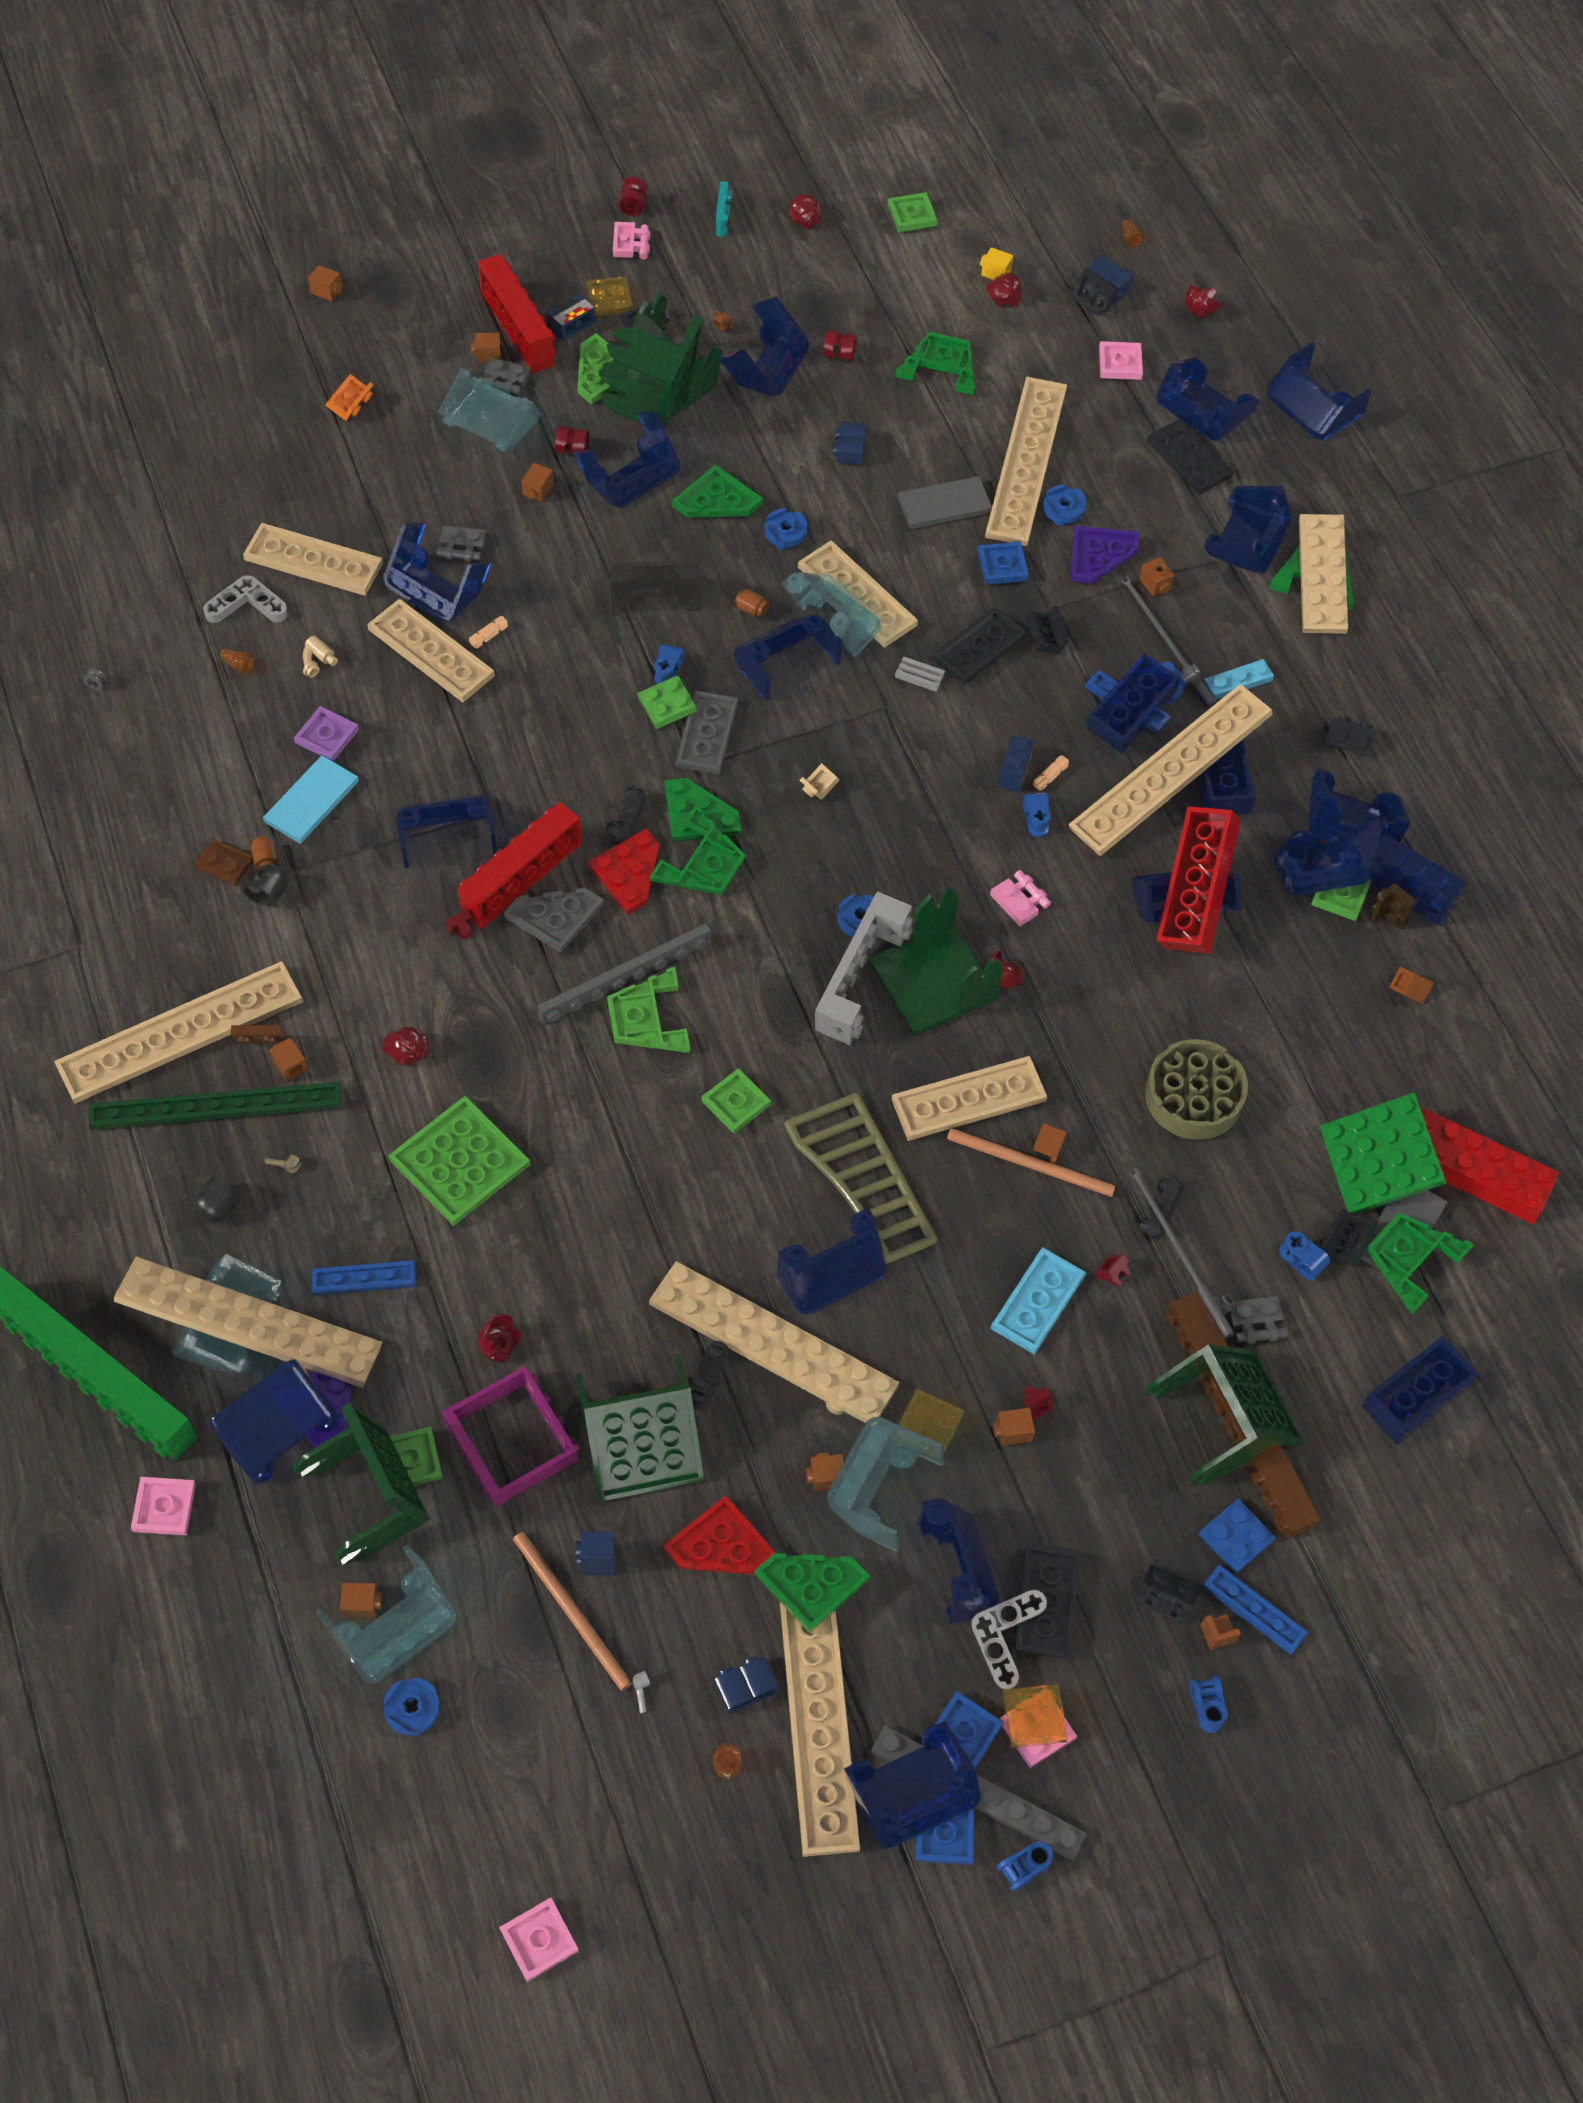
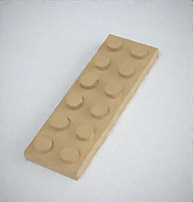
(313, 559)
(1323, 574)
(893, 616)
(431, 650)
(968, 1098)

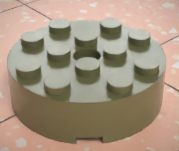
(1196, 1089)

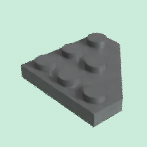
(555, 916)

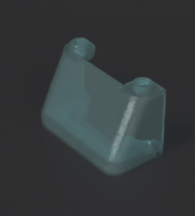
(488, 411)
(853, 621)
(216, 1352)

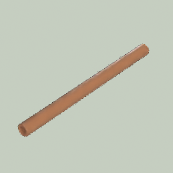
(1031, 1162)
(572, 1611)

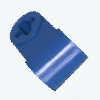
(668, 662)
(1037, 813)
(1305, 1256)
(1208, 1697)
(1021, 1868)

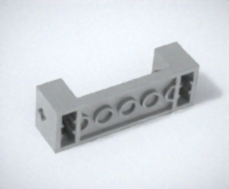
(883, 919)

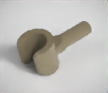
(290, 1165)

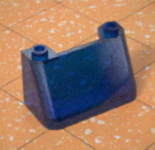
(1199, 404)
(1254, 529)
(1338, 816)
(1317, 867)
(835, 1271)
(273, 1419)
(975, 1588)
(916, 1788)

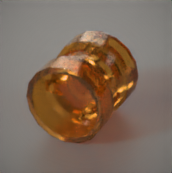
(727, 1755)

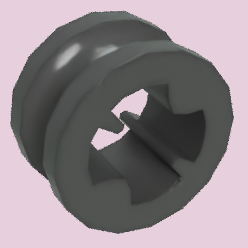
(95, 679)

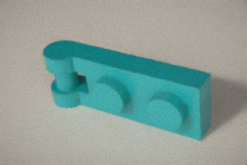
(723, 209)

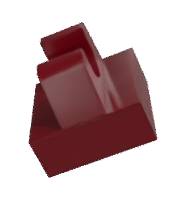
(460, 924)
(1112, 1267)
(1038, 1401)

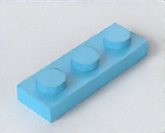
(1247, 675)

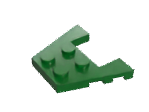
(941, 354)
(1291, 569)
(711, 864)
(1404, 1247)

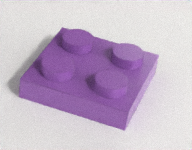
(326, 733)

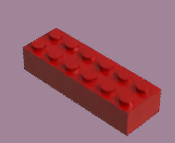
(516, 313)
(520, 864)
(1198, 880)
(1490, 1169)

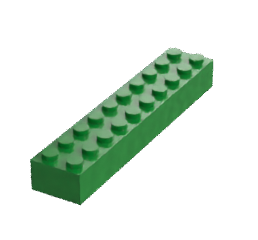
(93, 1370)

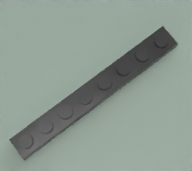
(623, 974)
(998, 1802)

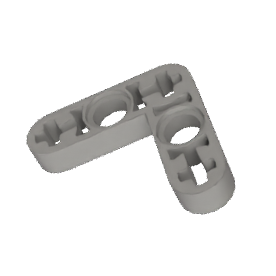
(248, 594)
(999, 1625)

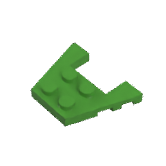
(636, 1015)

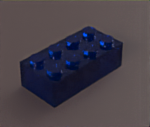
(1133, 703)
(1228, 782)
(1428, 883)
(1419, 1390)

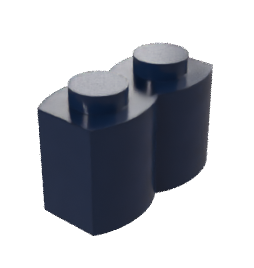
(850, 443)
(746, 1684)

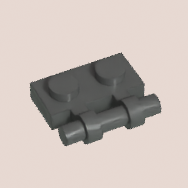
(506, 376)
(461, 543)
(1256, 1313)

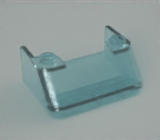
(876, 1448)
(399, 1631)

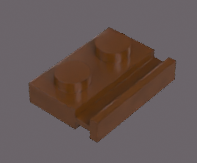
(223, 862)
(257, 1034)

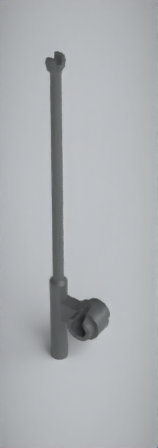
(1190, 672)
(1217, 1305)

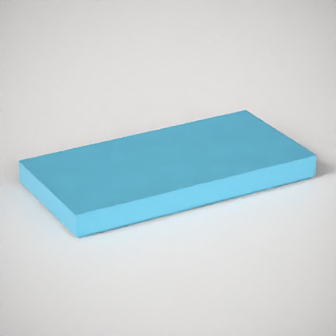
(311, 799)
(1038, 1300)

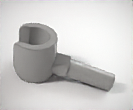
(640, 1681)

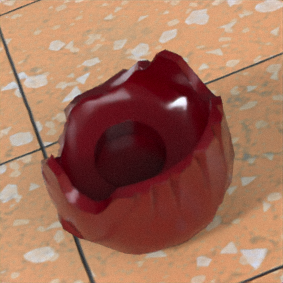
(805, 211)
(1005, 289)
(1202, 301)
(1011, 974)
(406, 1045)
(498, 1338)

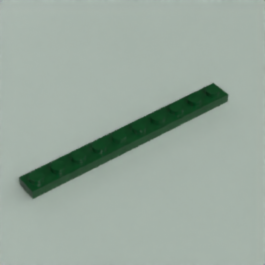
(214, 1105)

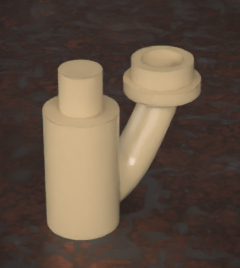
(321, 651)

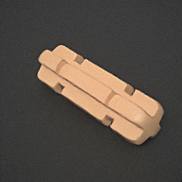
(488, 632)
(1050, 773)

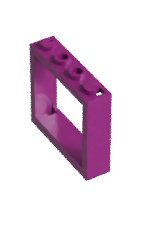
(486, 1397)

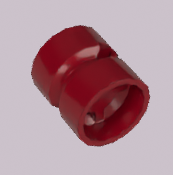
(633, 196)
(845, 350)
(571, 440)

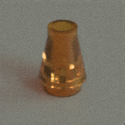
(1132, 234)
(239, 661)

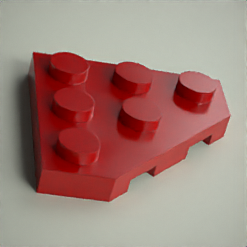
(627, 870)
(719, 1542)

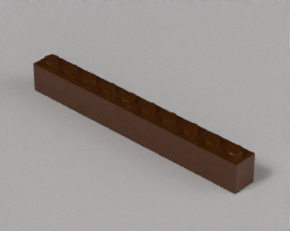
(1270, 1468)

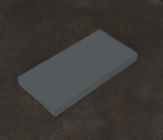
(944, 502)
(707, 733)
(1421, 1206)

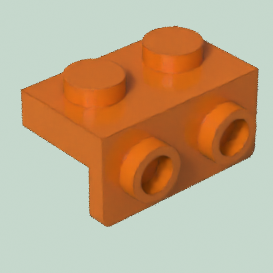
(349, 396)

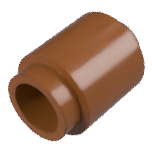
(752, 603)
(263, 852)

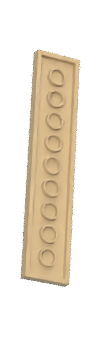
(1026, 461)
(1170, 769)
(177, 1032)
(248, 1321)
(773, 1343)
(819, 1737)

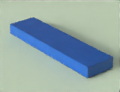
(1101, 685)
(364, 1278)
(1255, 1609)

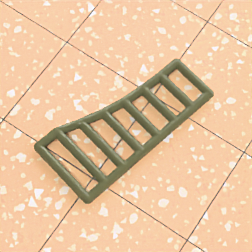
(838, 1179)

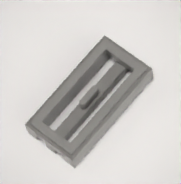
(921, 671)

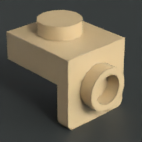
(819, 782)

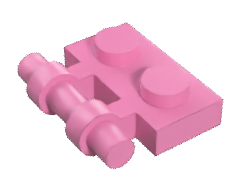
(624, 240)
(1015, 903)

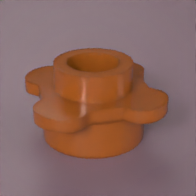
(722, 321)

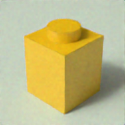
(996, 263)

